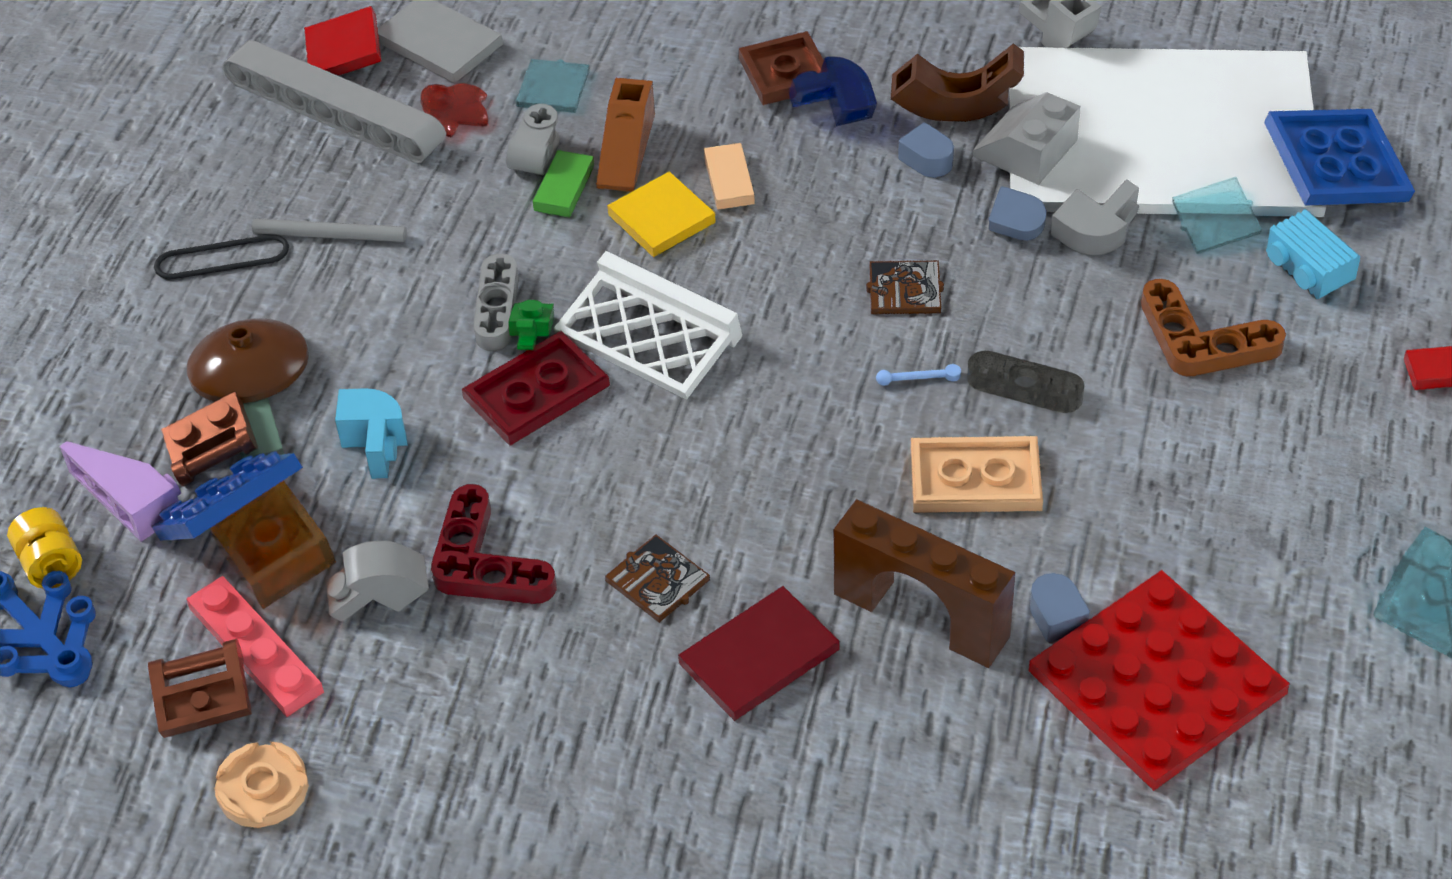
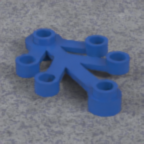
(42, 632)

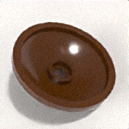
(247, 358)

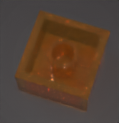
(273, 544)

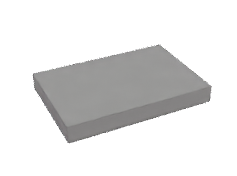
(439, 38)

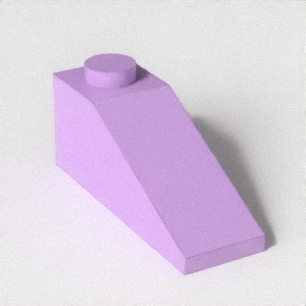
(123, 486)

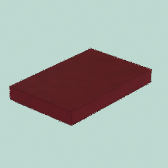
(535, 387)
(758, 652)

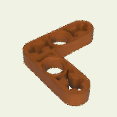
(1263, 336)

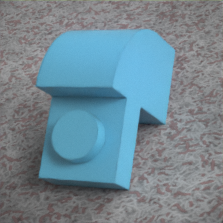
(371, 421)

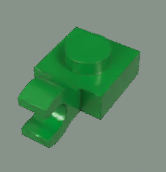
(530, 320)

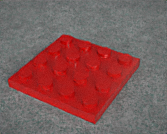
(1158, 679)

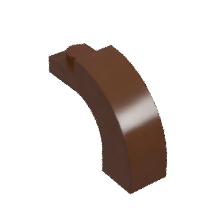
(957, 96)

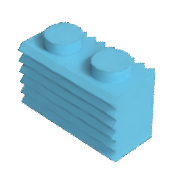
(1312, 254)

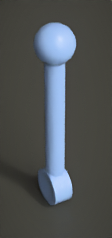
(951, 373)

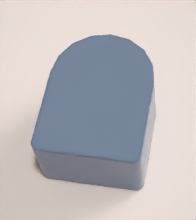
(927, 151)
(1017, 215)
(1057, 606)

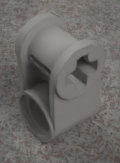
(534, 141)

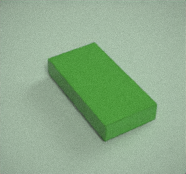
(563, 183)

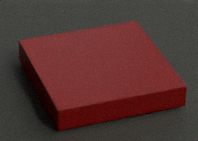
(344, 42)

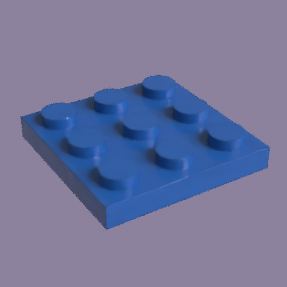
(1338, 157)
(225, 496)

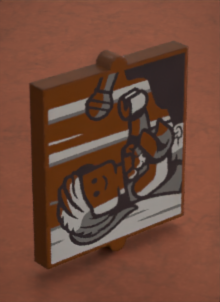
(905, 287)
(657, 578)

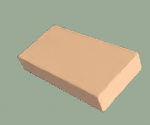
(729, 176)

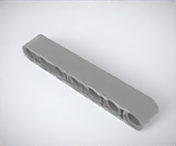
(335, 101)

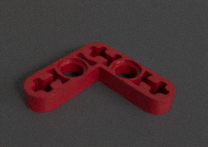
(468, 557)

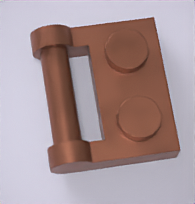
(208, 438)
(203, 699)

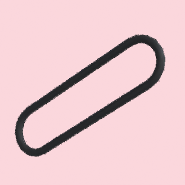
(224, 267)

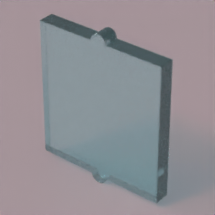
(553, 84)
(1216, 215)

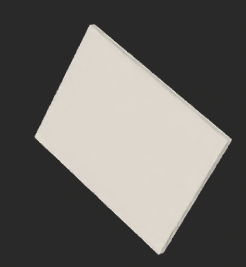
(1169, 123)

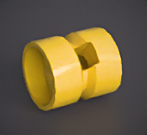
(43, 545)

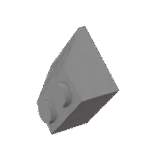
(1032, 137)

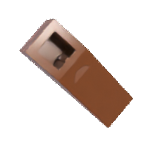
(625, 134)

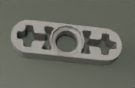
(490, 289)

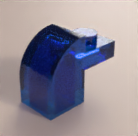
(841, 84)

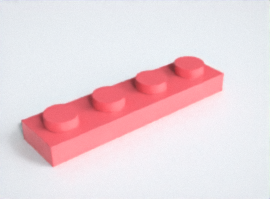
(264, 653)

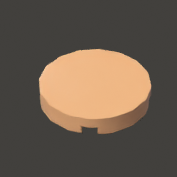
(261, 784)

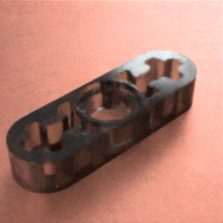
(1056, 380)

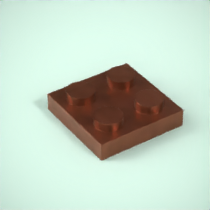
(777, 62)

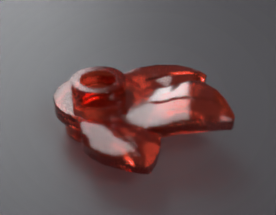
(455, 105)

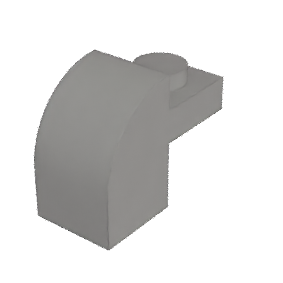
(1062, 20)
(1095, 227)
(379, 573)

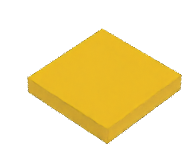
(661, 214)

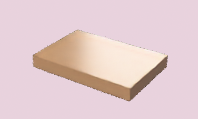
(976, 474)

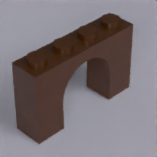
(973, 589)

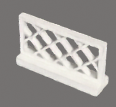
(671, 303)

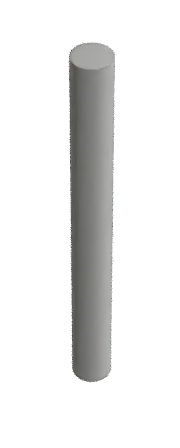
(329, 230)

